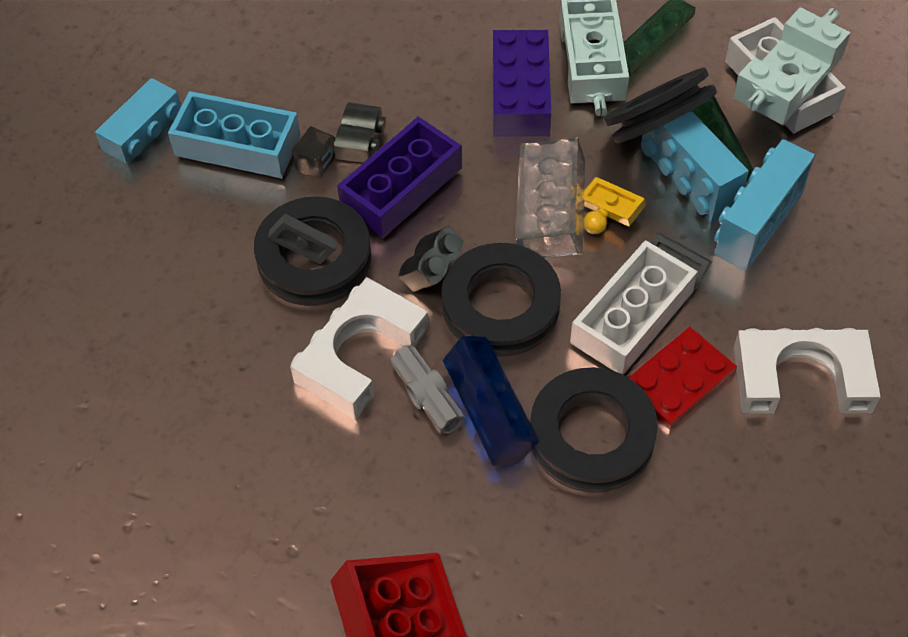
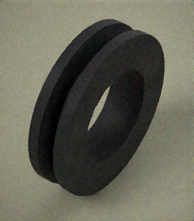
(660, 105)
(508, 262)
(321, 284)
(594, 471)

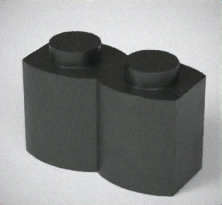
(359, 132)
(431, 259)

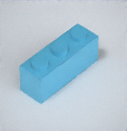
(138, 121)

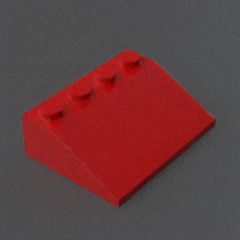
(396, 598)

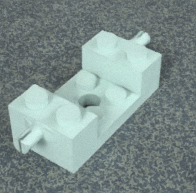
(807, 48)
(595, 69)

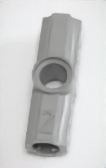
(427, 389)

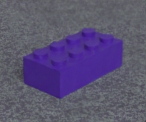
(521, 83)
(401, 176)

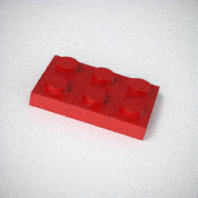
(683, 376)

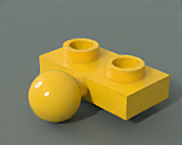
(610, 202)

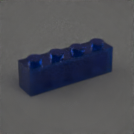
(490, 401)

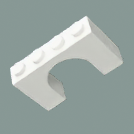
(366, 310)
(842, 352)

